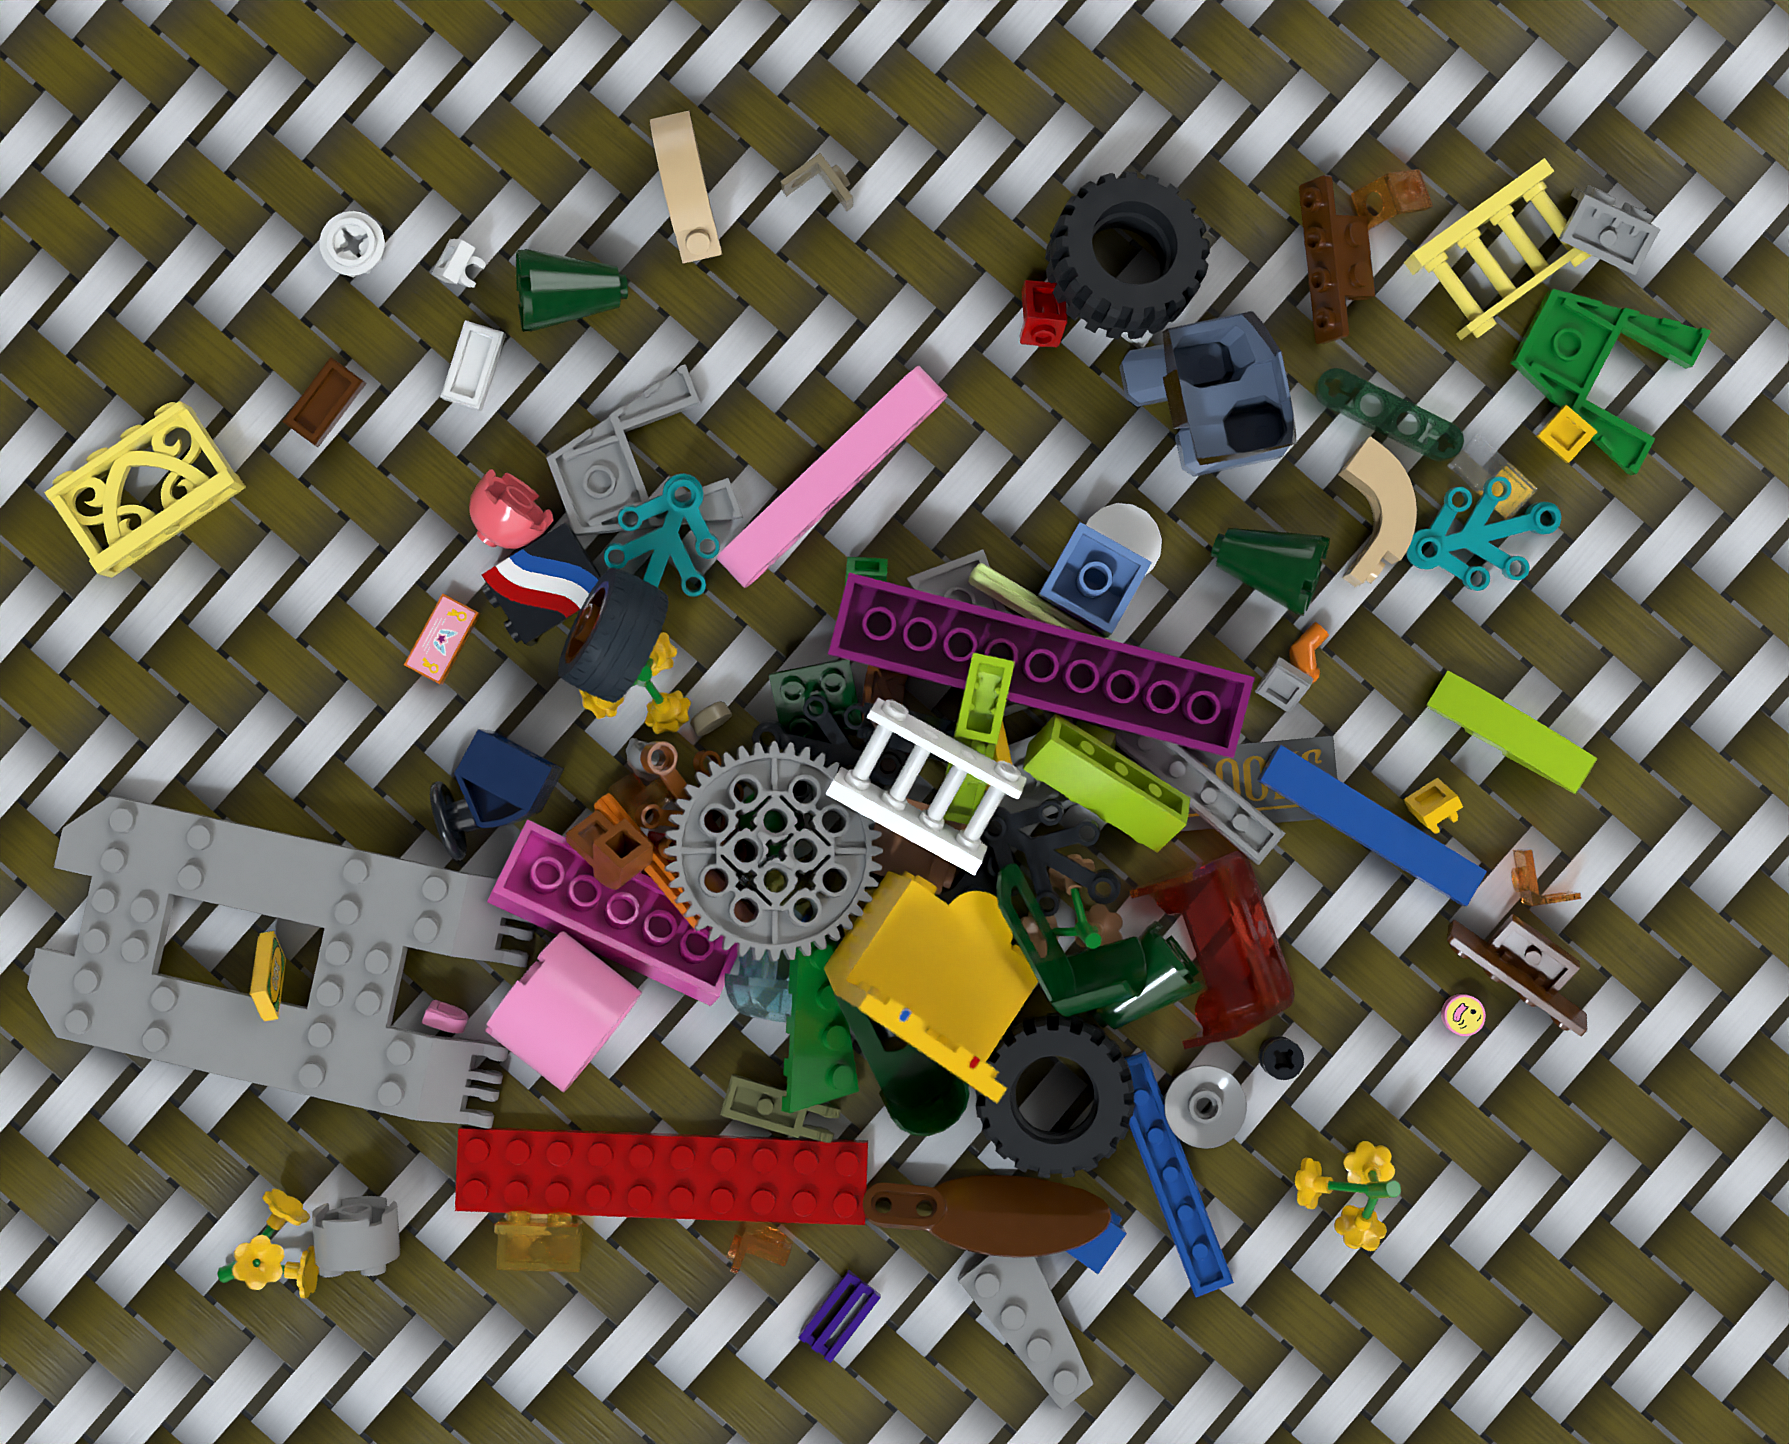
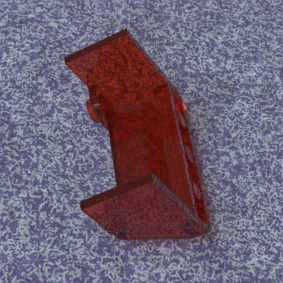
(1232, 943)

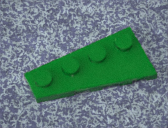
(820, 1038)

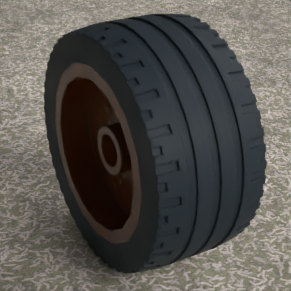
(613, 635)

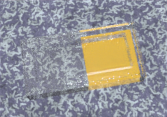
(1480, 462)

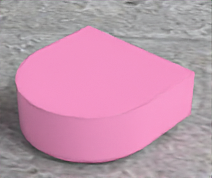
(445, 1017)

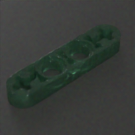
(1391, 408)

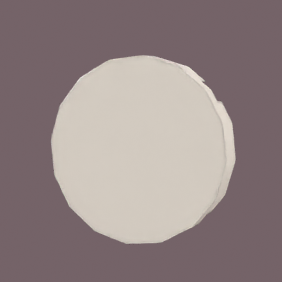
(1129, 528)

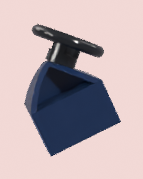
(499, 787)

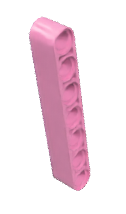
(831, 476)

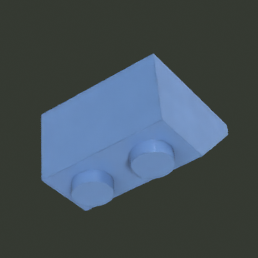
(1094, 579)

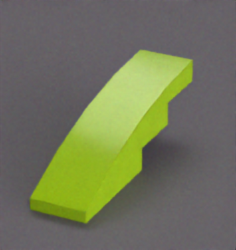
(979, 726)
(1512, 732)

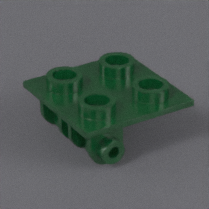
(796, 685)

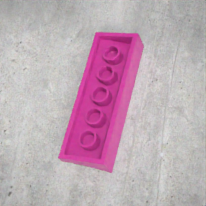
(629, 925)

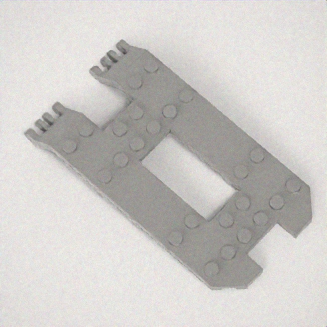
(344, 1038)

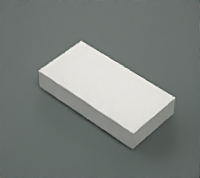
(473, 365)

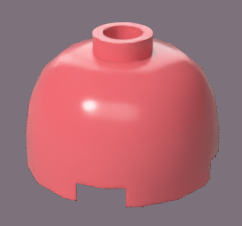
(506, 512)

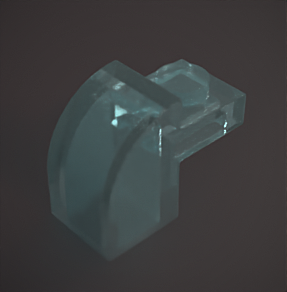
(757, 990)

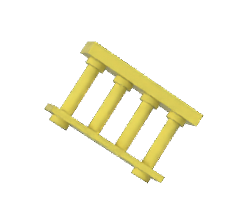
(1466, 235)

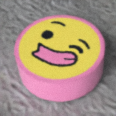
(1463, 1014)

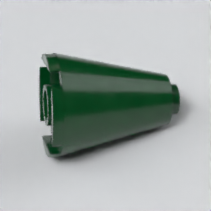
(564, 289)
(1274, 563)
(1168, 981)

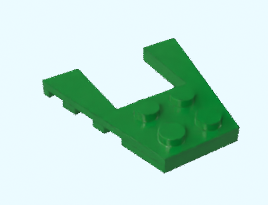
(1571, 344)

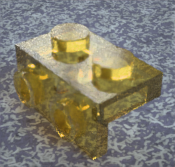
(539, 1242)

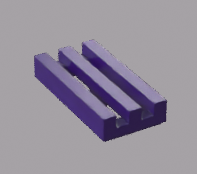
(818, 1344)

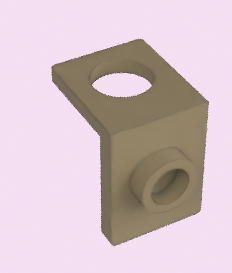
(833, 177)

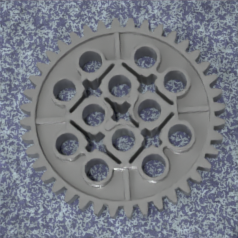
(700, 850)

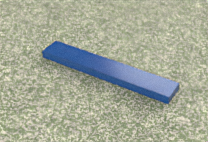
(1371, 825)
(1174, 1183)

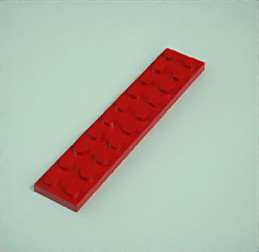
(661, 1175)

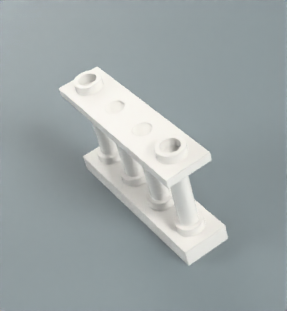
(926, 826)

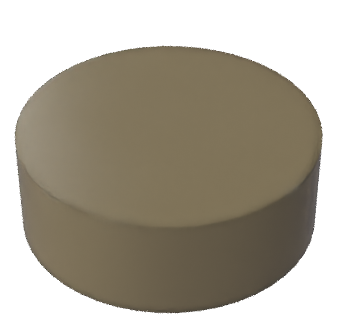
(710, 718)

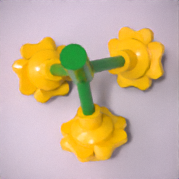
(665, 710)

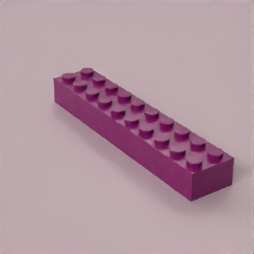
(1052, 666)

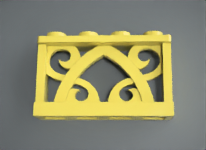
(130, 545)

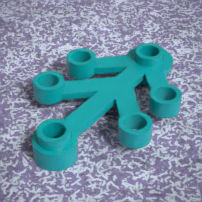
(1476, 535)
(666, 539)

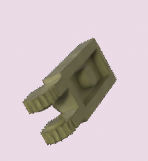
(762, 1104)

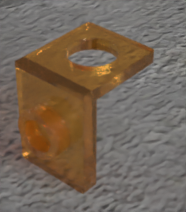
(1400, 194)
(1525, 882)

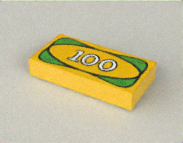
(268, 976)

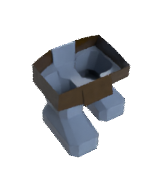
(1221, 390)

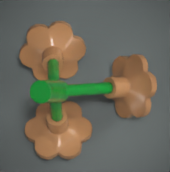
(1092, 927)

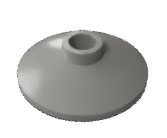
(1216, 1124)

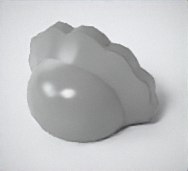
(633, 759)

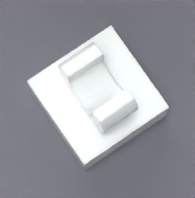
(454, 261)

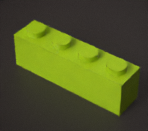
(1106, 783)

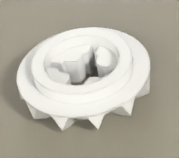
(334, 240)

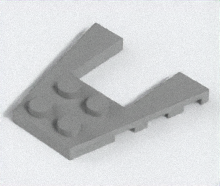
(601, 475)

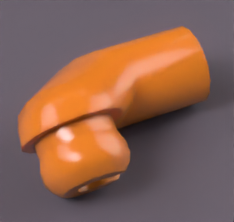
(1303, 650)

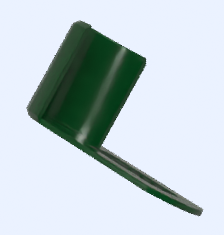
(1080, 979)
(914, 1088)

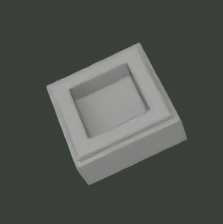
(1284, 685)

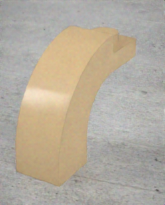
(685, 186)
(1393, 505)

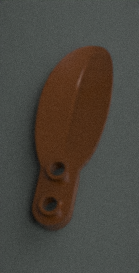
(995, 1214)

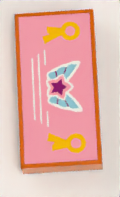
(442, 639)

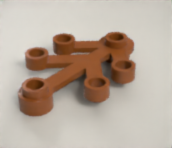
(673, 780)

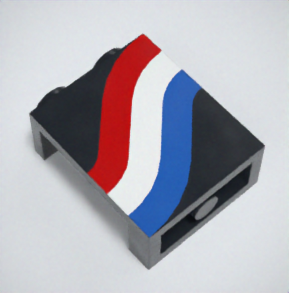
(541, 584)

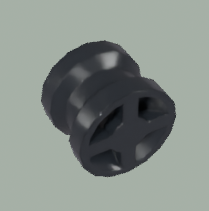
(1274, 1052)

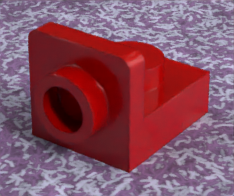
(1042, 315)

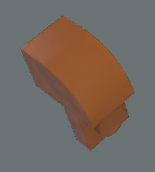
(612, 850)

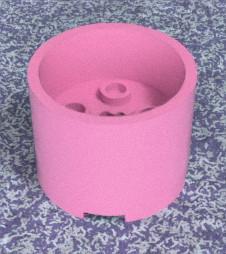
(562, 1011)

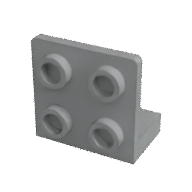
(1609, 232)

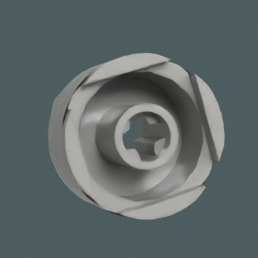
(356, 1236)

